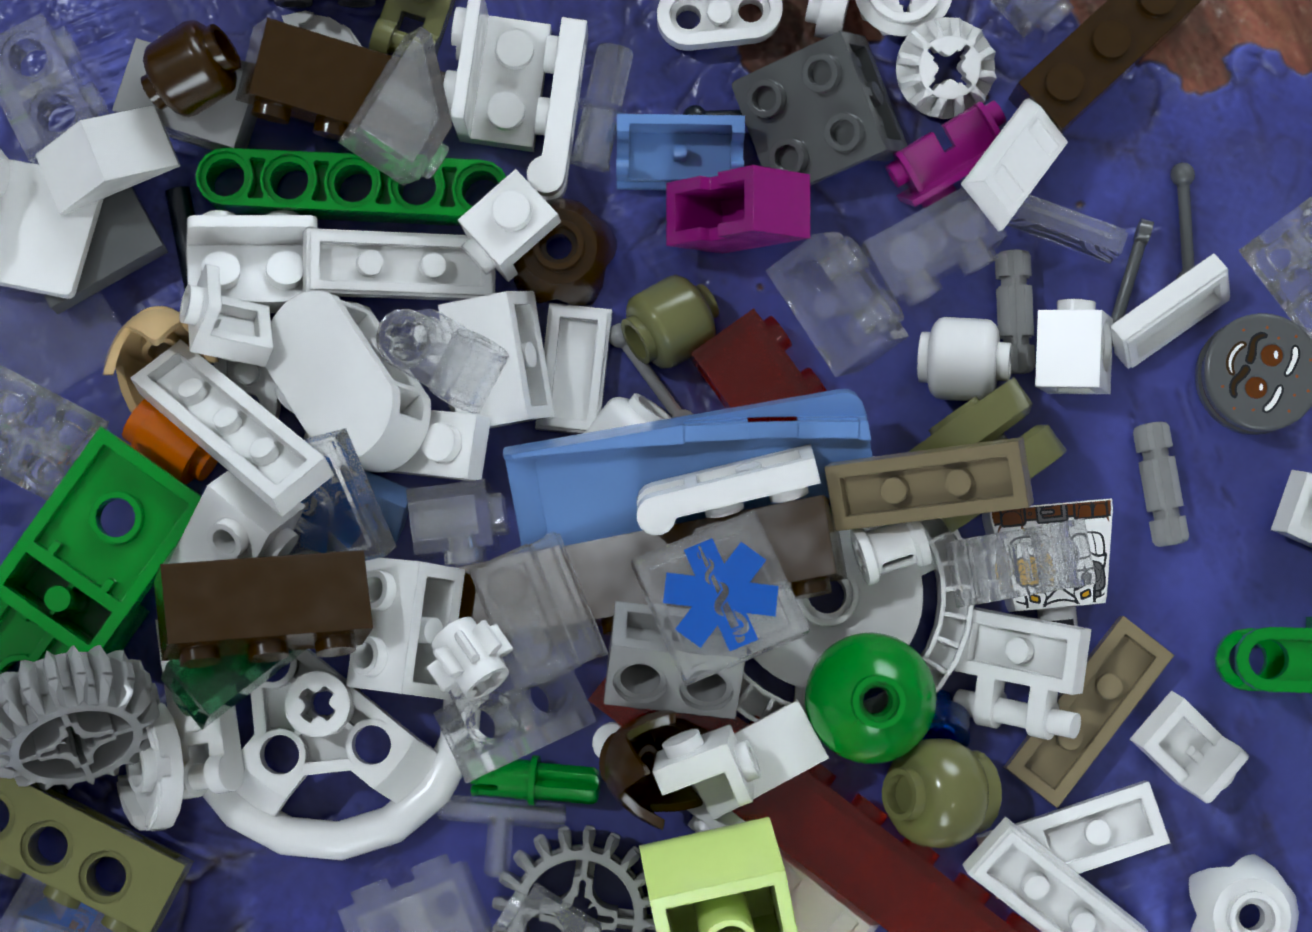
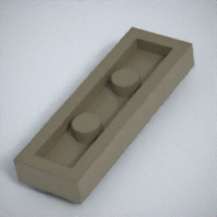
(929, 484)
(1114, 682)

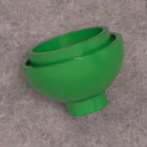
(837, 693)

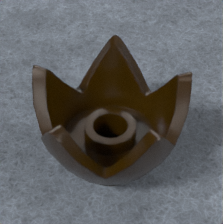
(580, 274)
(628, 765)

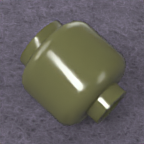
(669, 321)

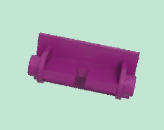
(933, 171)

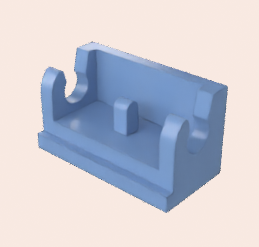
(675, 147)

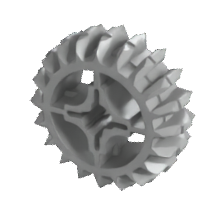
(74, 717)
(586, 857)

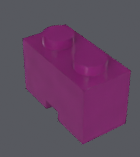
(738, 209)

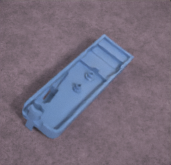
(591, 480)

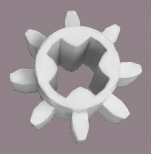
(469, 658)

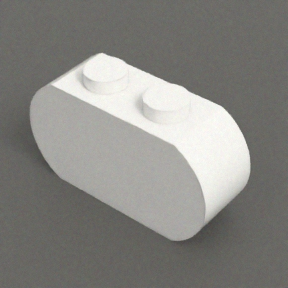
(338, 380)

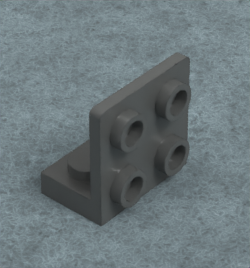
(820, 109)

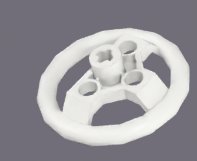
(411, 776)

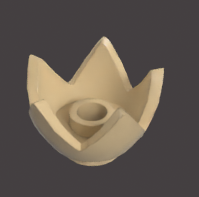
(140, 343)

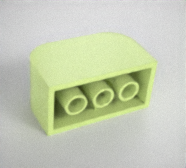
(719, 881)

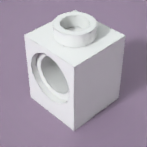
(1074, 349)

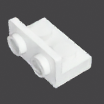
(255, 253)

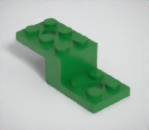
(74, 580)

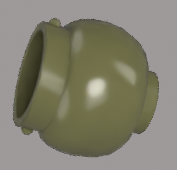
(941, 793)

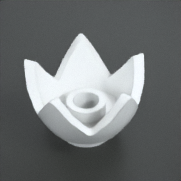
(1223, 891)

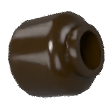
(190, 68)

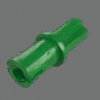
(540, 781)

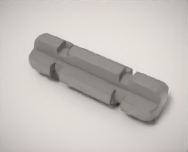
(1016, 307)
(1161, 484)

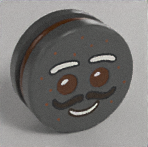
(1256, 374)

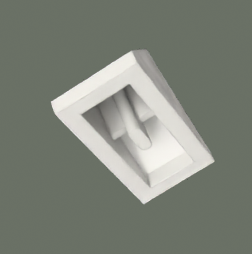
(106, 157)

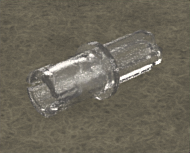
(601, 107)

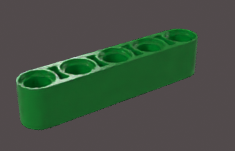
(325, 176)

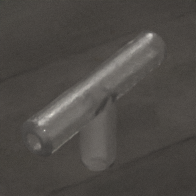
(501, 817)

